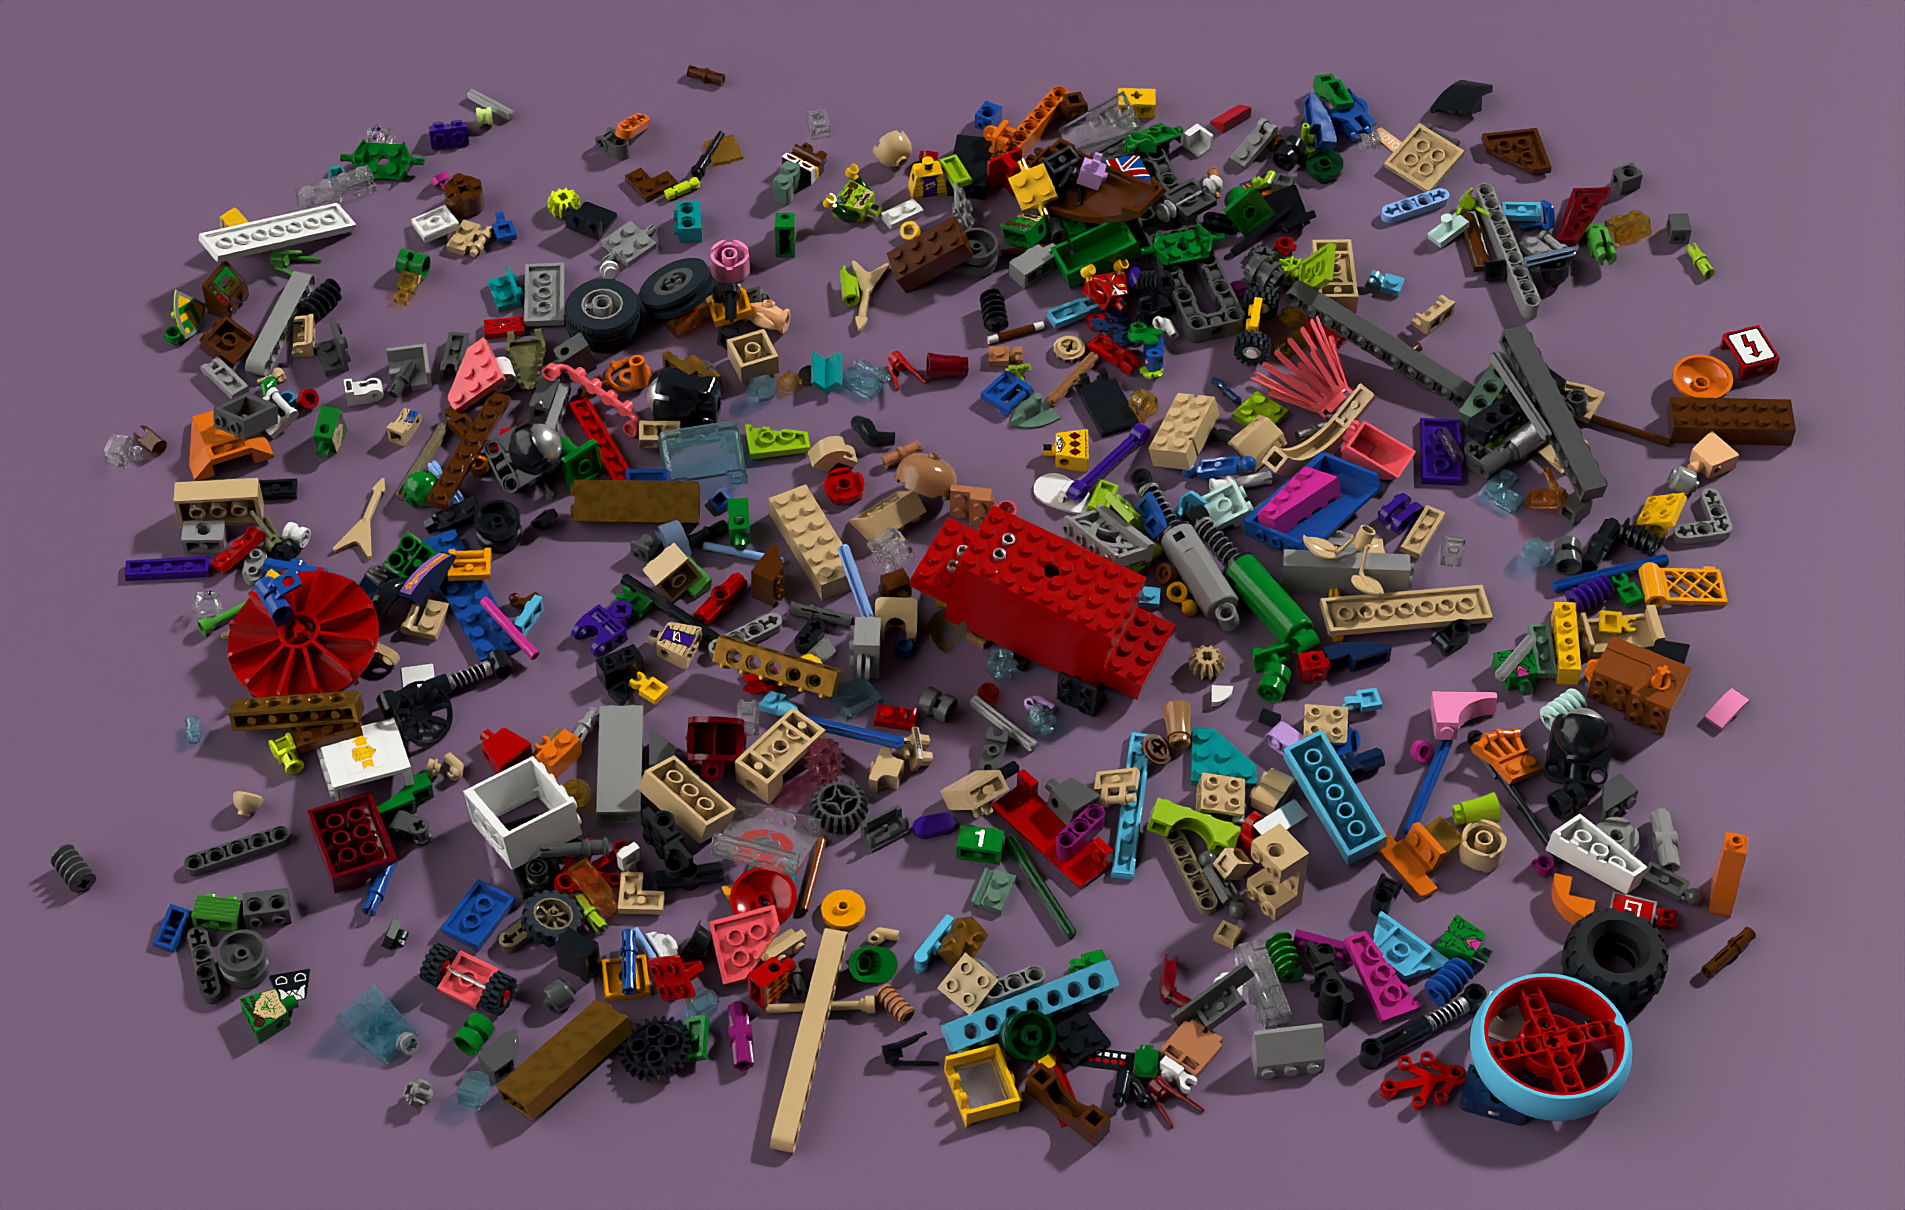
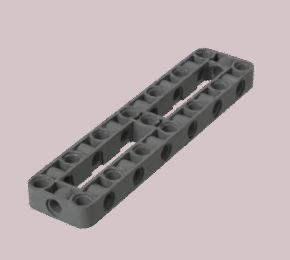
(1197, 326)

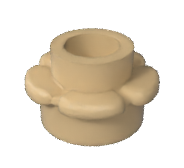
(433, 768)

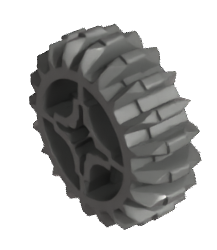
(846, 814)

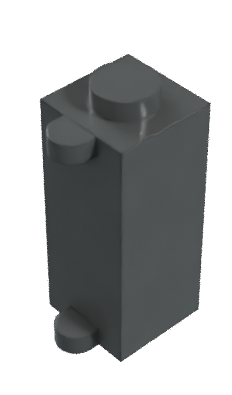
(543, 397)

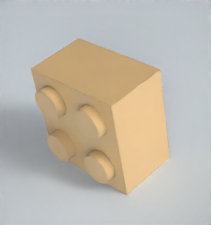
(752, 355)
(672, 572)

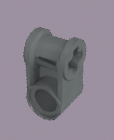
(613, 145)
(410, 828)

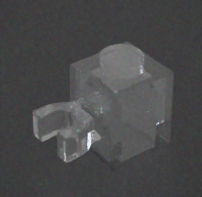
(120, 450)
(751, 714)

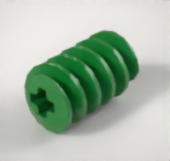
(1284, 957)

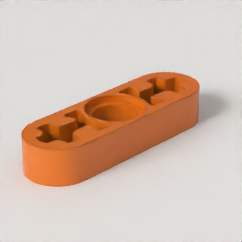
(632, 126)

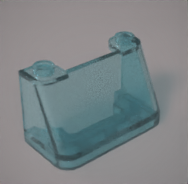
(703, 453)

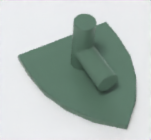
(1033, 413)

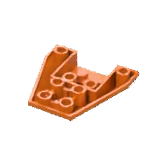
(215, 446)

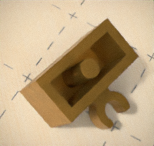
(964, 937)

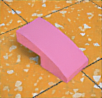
(1726, 708)

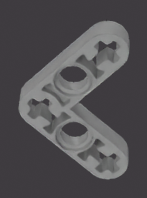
(1711, 525)

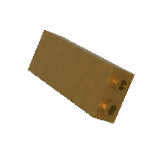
(636, 501)
(564, 1059)

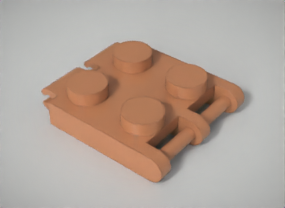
(1192, 1047)

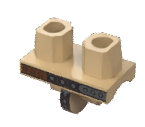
(913, 749)

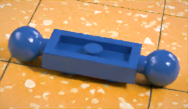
(1220, 467)

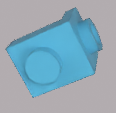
(1188, 502)

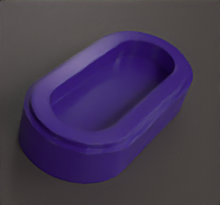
(934, 825)

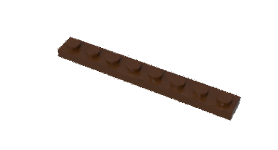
(468, 450)

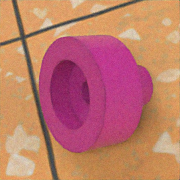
(440, 179)
(1421, 751)

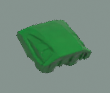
(409, 555)

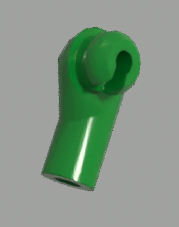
(268, 383)

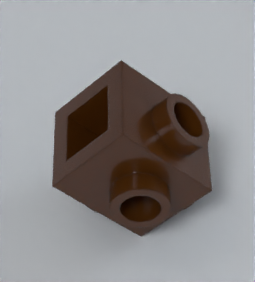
(1073, 106)

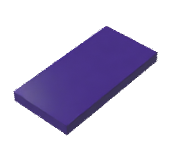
(1435, 462)

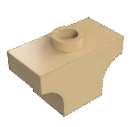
(885, 771)

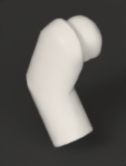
(1165, 325)

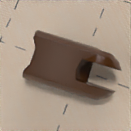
(151, 441)

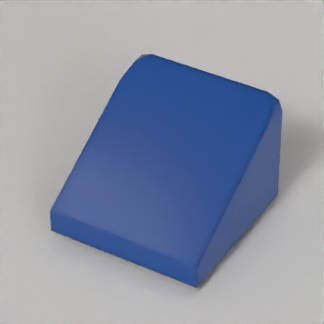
(719, 500)

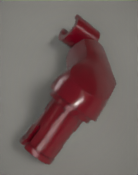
(1168, 986)

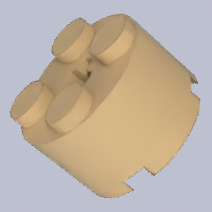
(1482, 845)

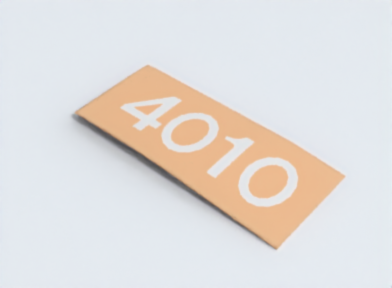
(1388, 139)

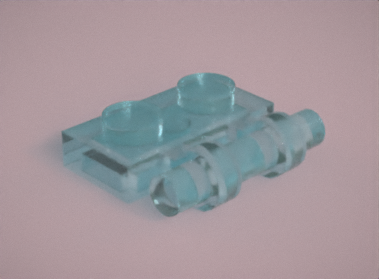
(862, 384)

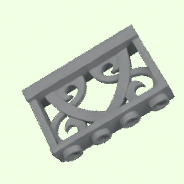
(1132, 543)

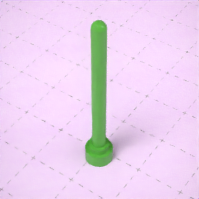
(207, 625)

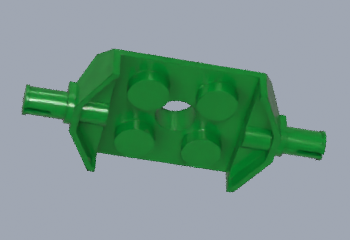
(1151, 137)
(371, 153)
(1197, 242)

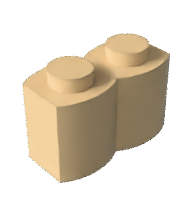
(1272, 791)

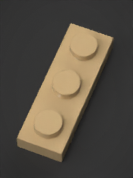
(1422, 532)

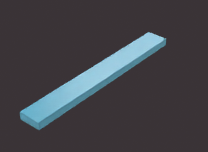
(1130, 815)

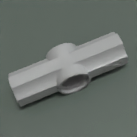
(1665, 840)

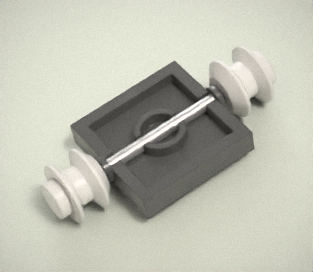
(1190, 198)

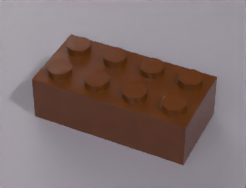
(930, 254)

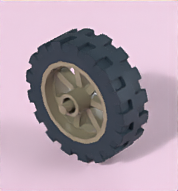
(558, 907)

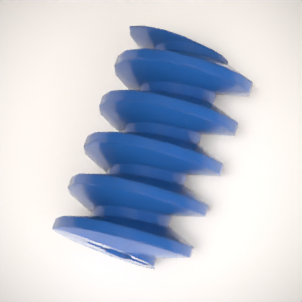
(1448, 980)

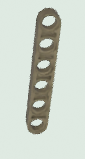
(1190, 879)

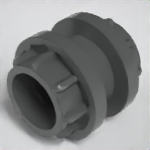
(1262, 273)

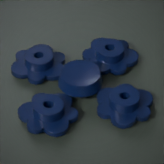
(1119, 330)

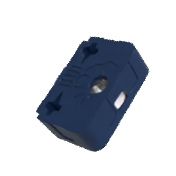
(1480, 1101)

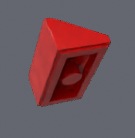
(1231, 118)

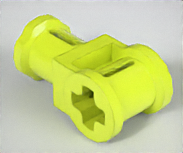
(286, 752)

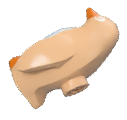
(769, 316)

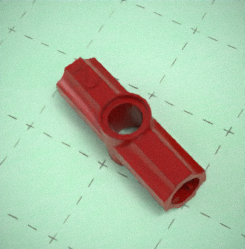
(721, 598)

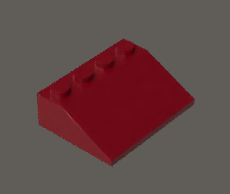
(351, 840)

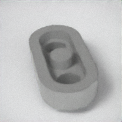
(254, 563)

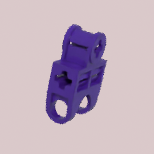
(605, 626)

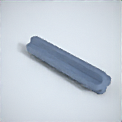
(1549, 257)

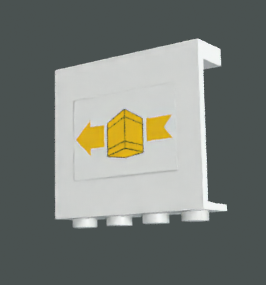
(365, 758)

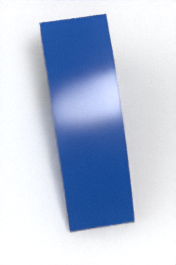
(1319, 122)

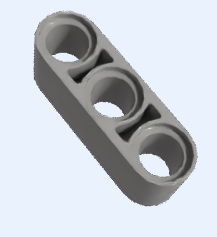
(1021, 979)

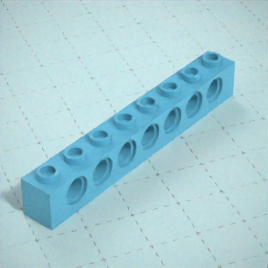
(1105, 982)

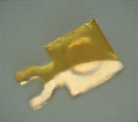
(406, 284)

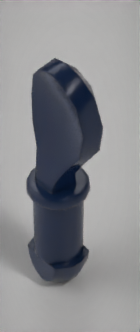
(1226, 391)

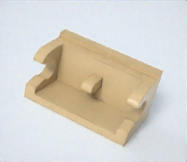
(1434, 316)
(304, 337)

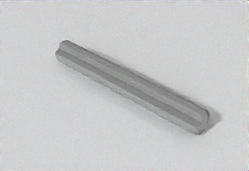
(1003, 723)

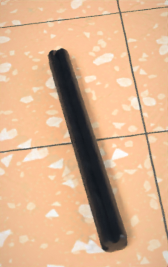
(668, 607)

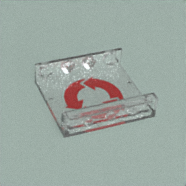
(767, 838)

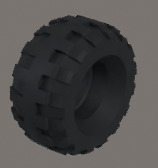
(1623, 936)

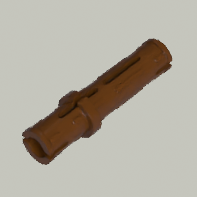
(1734, 947)

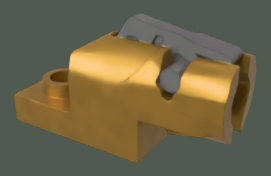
(691, 365)

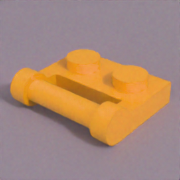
(470, 565)

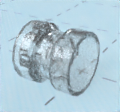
(1369, 141)

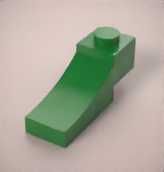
(1333, 90)
(407, 798)

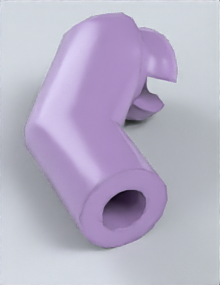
(1028, 702)

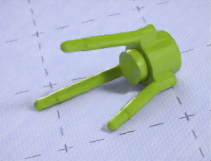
(1468, 203)

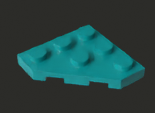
(1218, 756)

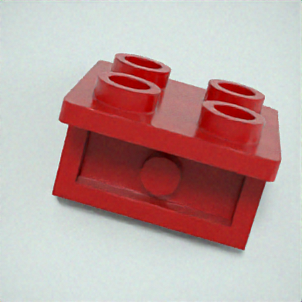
(1002, 168)
(673, 976)

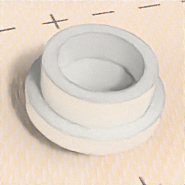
(609, 270)

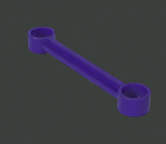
(1137, 436)

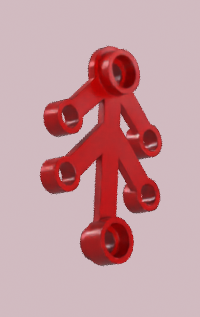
(599, 863)
(1426, 1080)

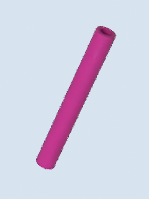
(509, 628)

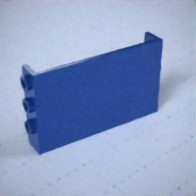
(1356, 487)

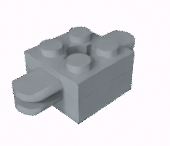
(865, 647)

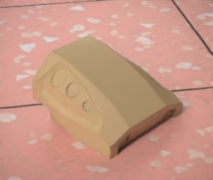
(1258, 439)

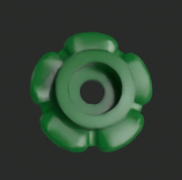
(173, 335)

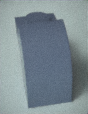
(673, 533)

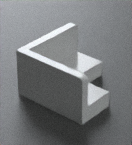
(416, 353)

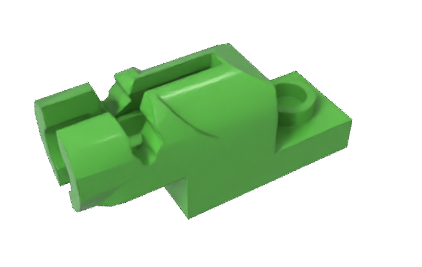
(1600, 244)

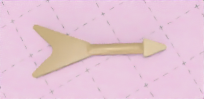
(867, 282)
(361, 532)

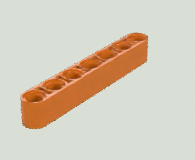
(1037, 122)

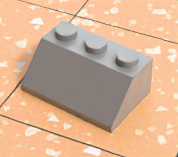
(1288, 1051)

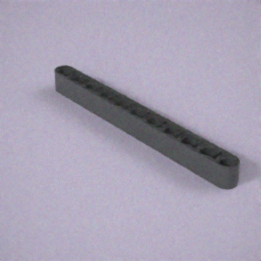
(1379, 343)

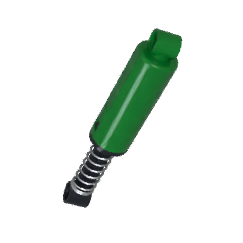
(1256, 586)

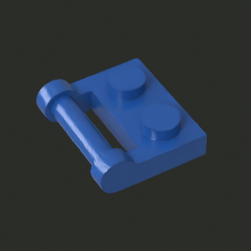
(1002, 389)

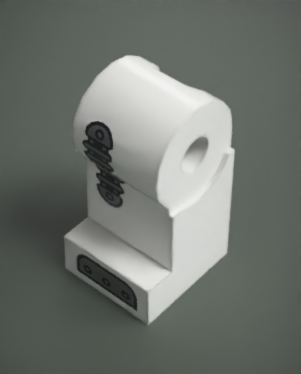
(363, 391)

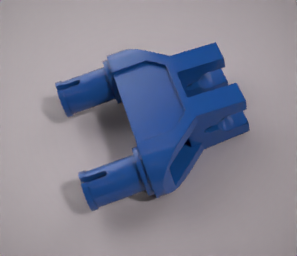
(1352, 120)

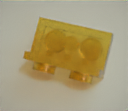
(1629, 226)

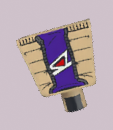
(677, 643)

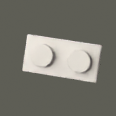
(902, 213)

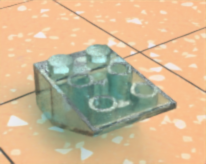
(375, 1024)

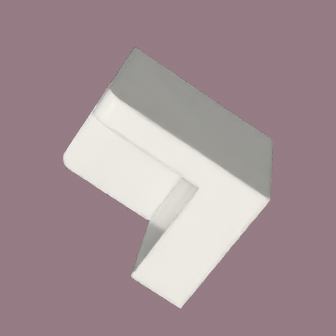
(1198, 140)

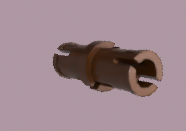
(706, 75)

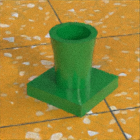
(1247, 209)
(581, 461)

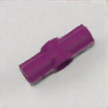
(740, 1036)

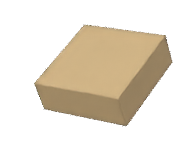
(1227, 934)

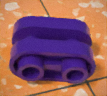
(1400, 513)

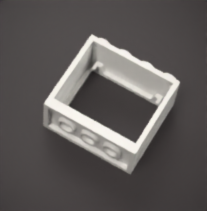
(512, 789)

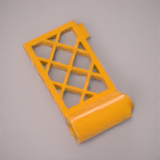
(1657, 586)

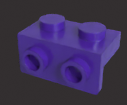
(448, 135)

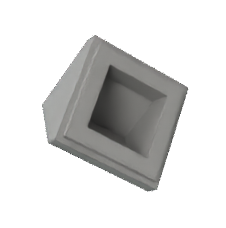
(823, 650)

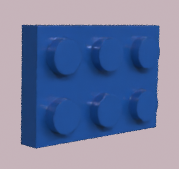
(478, 915)

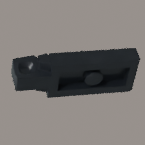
(453, 516)

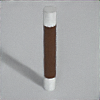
(1015, 332)

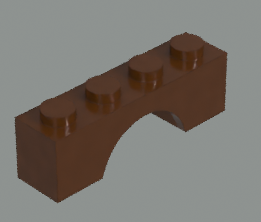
(1048, 1090)

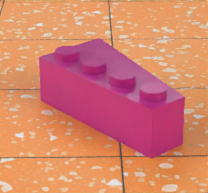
(1299, 498)

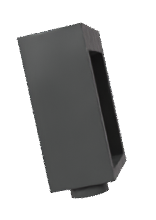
(260, 415)

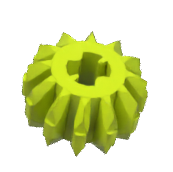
(561, 200)

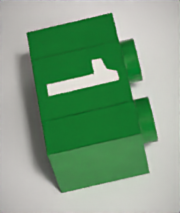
(980, 844)

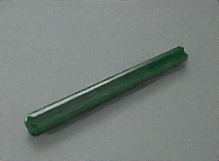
(1040, 887)

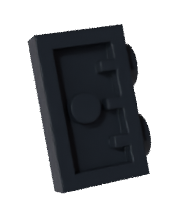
(1079, 694)

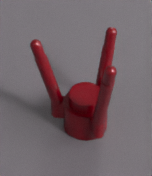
(1162, 1090)

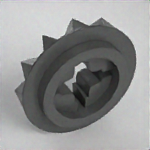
(1270, 252)

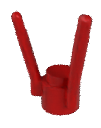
(899, 363)

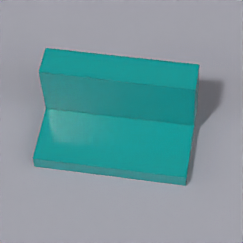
(827, 372)

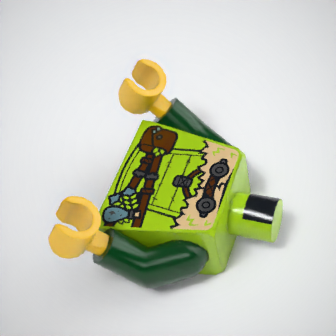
(855, 199)

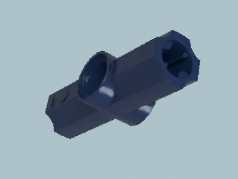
(1360, 763)

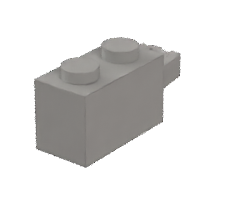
(1032, 265)

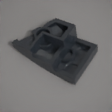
(1462, 98)

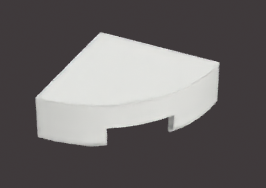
(1220, 694)

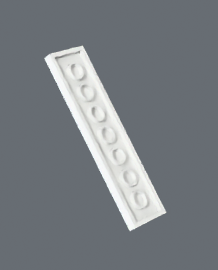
(277, 232)

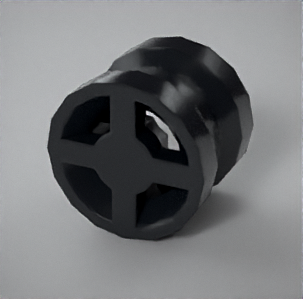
(287, 550)

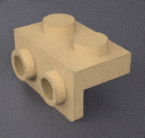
(785, 945)

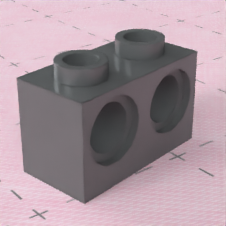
(267, 903)

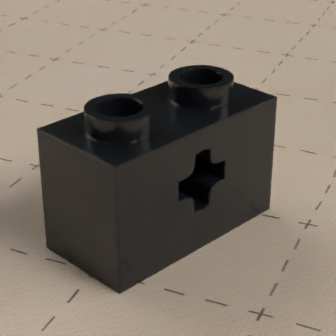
(619, 666)

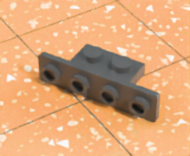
(1217, 1001)

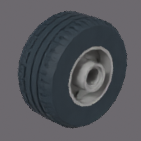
(604, 314)

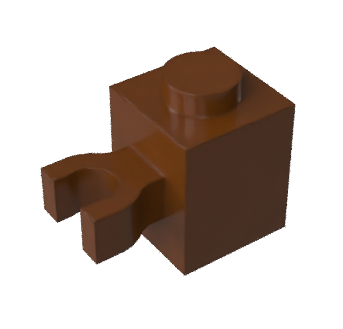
(895, 584)

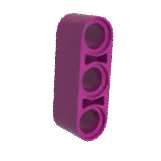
(1080, 832)

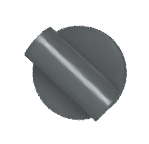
(377, 574)

